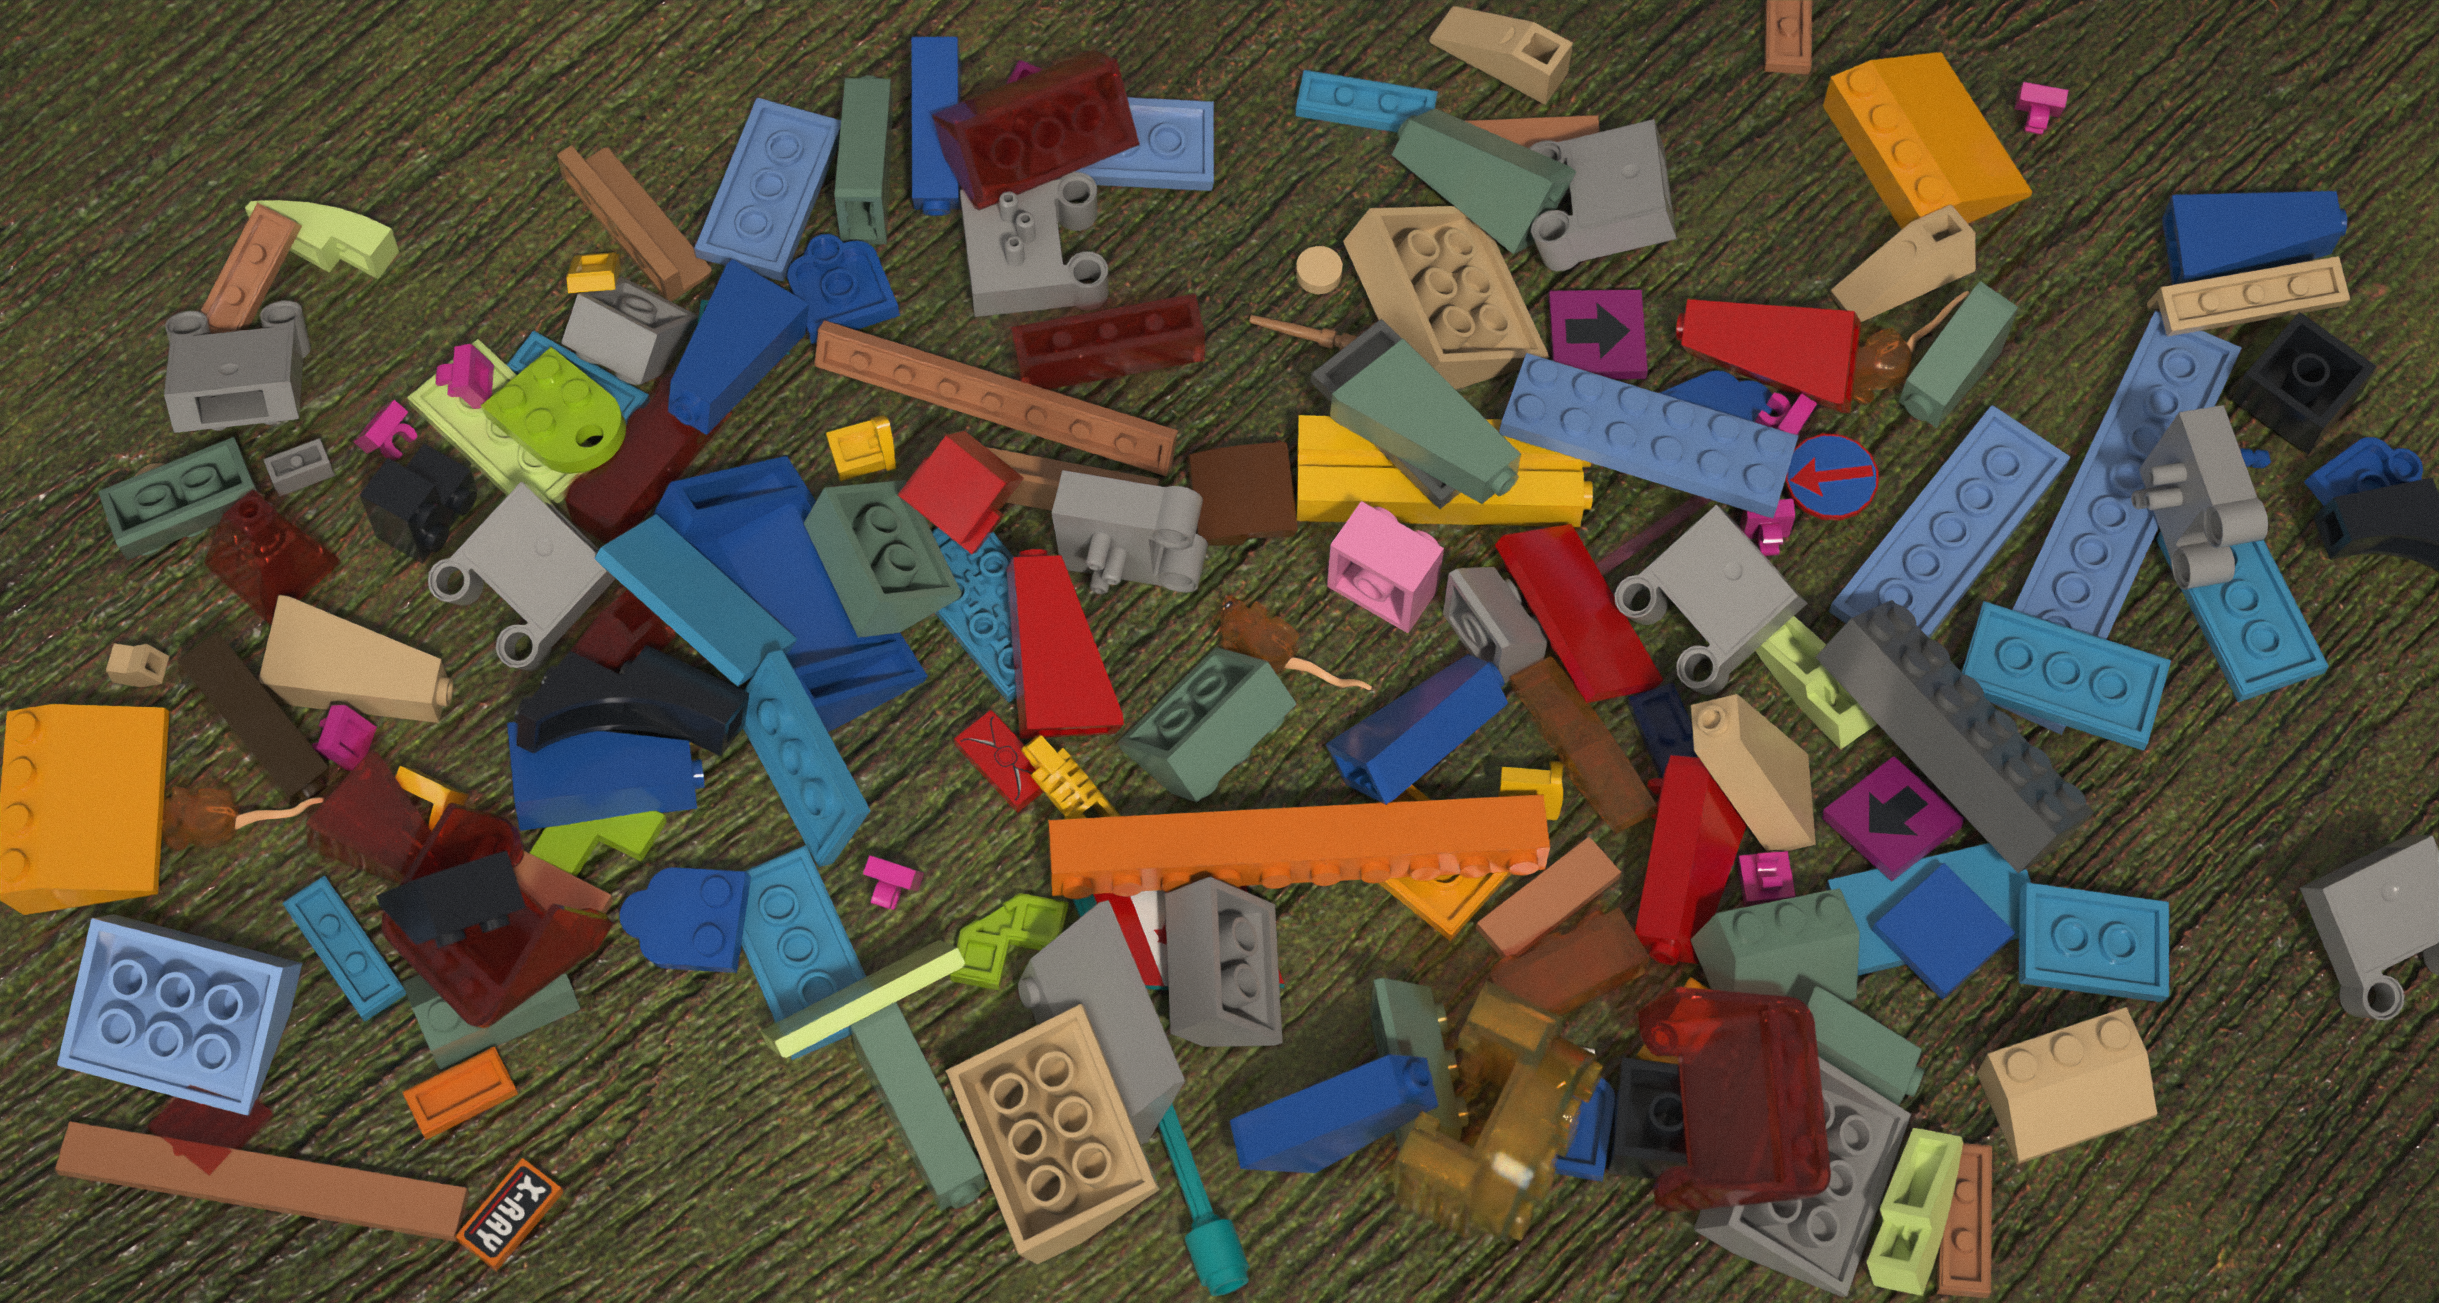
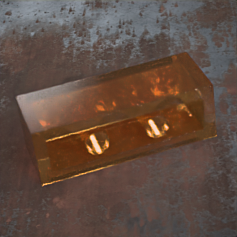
(1576, 966)

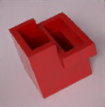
(962, 489)

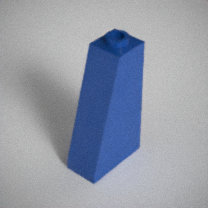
(934, 88)
(2248, 231)
(734, 345)
(1418, 729)
(601, 778)
(1334, 1116)

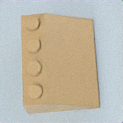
(1444, 291)
(1053, 1134)

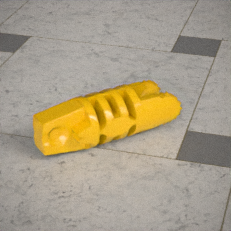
(1065, 781)

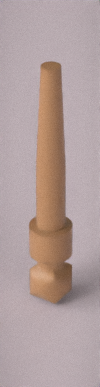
(1325, 337)

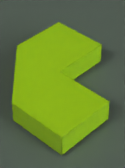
(572, 844)
(1021, 922)

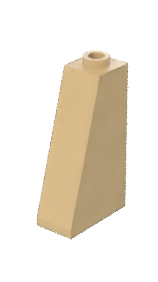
(331, 661)
(1757, 770)

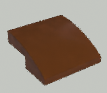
(1243, 493)

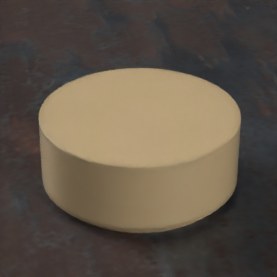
(1319, 270)

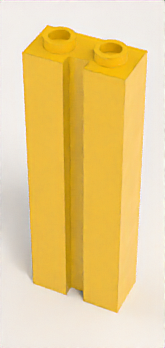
(1343, 469)

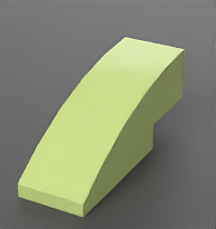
(335, 235)
(1792, 661)
(1915, 1212)

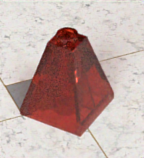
(267, 554)
(369, 823)

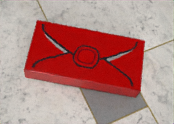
(999, 759)

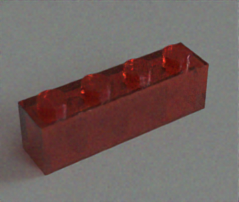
(1109, 343)
(636, 477)

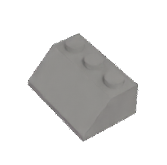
(1222, 966)

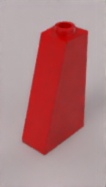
(1777, 345)
(1056, 660)
(1688, 860)

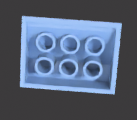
(177, 1012)

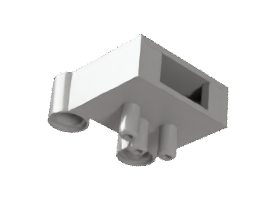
(1615, 196)
(1018, 253)
(235, 374)
(2201, 497)
(1129, 532)
(534, 564)
(1722, 589)
(2377, 917)

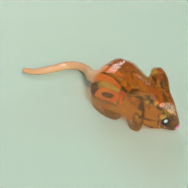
(1888, 357)
(1268, 639)
(211, 817)

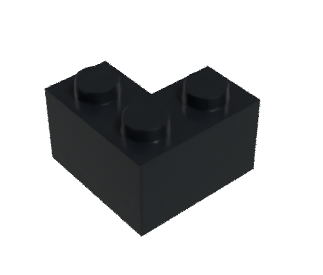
(418, 502)

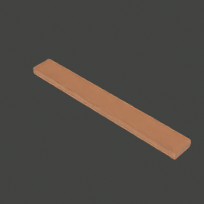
(995, 398)
(266, 1183)

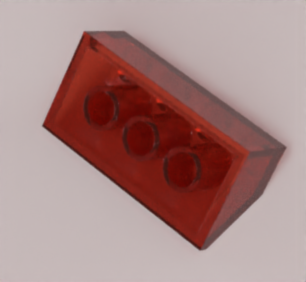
(1037, 128)

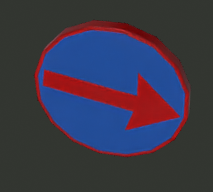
(1832, 477)

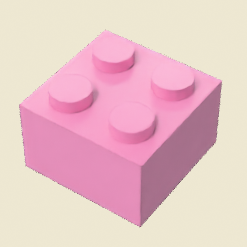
(1385, 566)

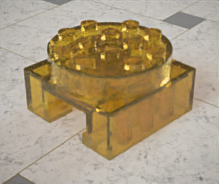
(1529, 1126)

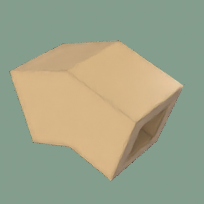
(136, 665)

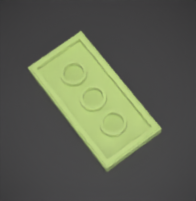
(485, 443)
(862, 998)

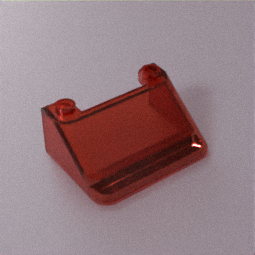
(506, 966)
(1745, 1098)

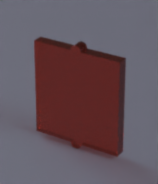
(206, 1131)

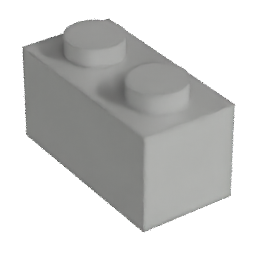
(299, 467)

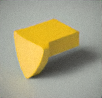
(862, 448)
(1535, 782)
(430, 790)

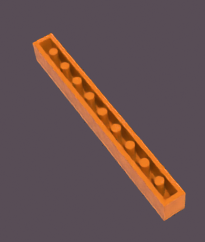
(1299, 845)

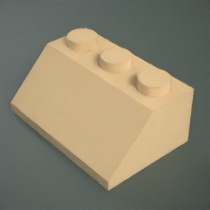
(2069, 1085)

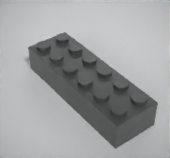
(1955, 734)

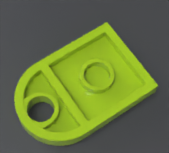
(554, 410)

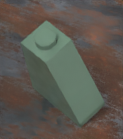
(1959, 355)
(1864, 1048)

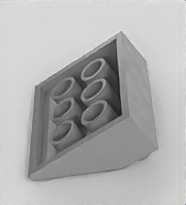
(1096, 969)
(1825, 1234)

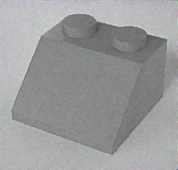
(628, 330)
(1492, 621)

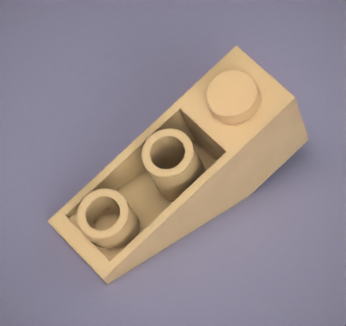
(1507, 49)
(1910, 264)

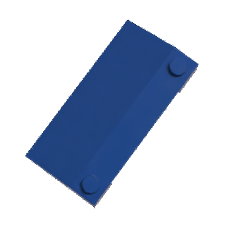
(756, 535)

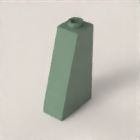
(864, 160)
(1483, 174)
(1426, 422)
(917, 1107)

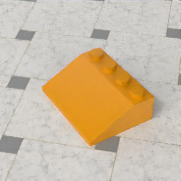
(1922, 139)
(81, 805)

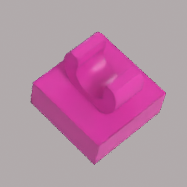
(2040, 104)
(468, 376)
(1788, 419)
(382, 428)
(1769, 530)
(344, 737)
(1765, 877)
(891, 880)

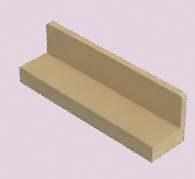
(2251, 296)

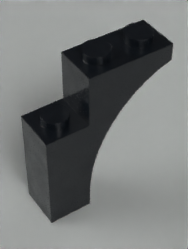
(2384, 521)
(647, 695)

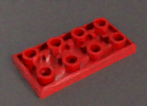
(1578, 613)

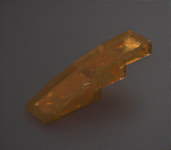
(1584, 744)

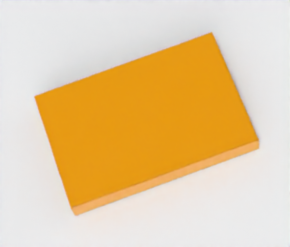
(1448, 899)

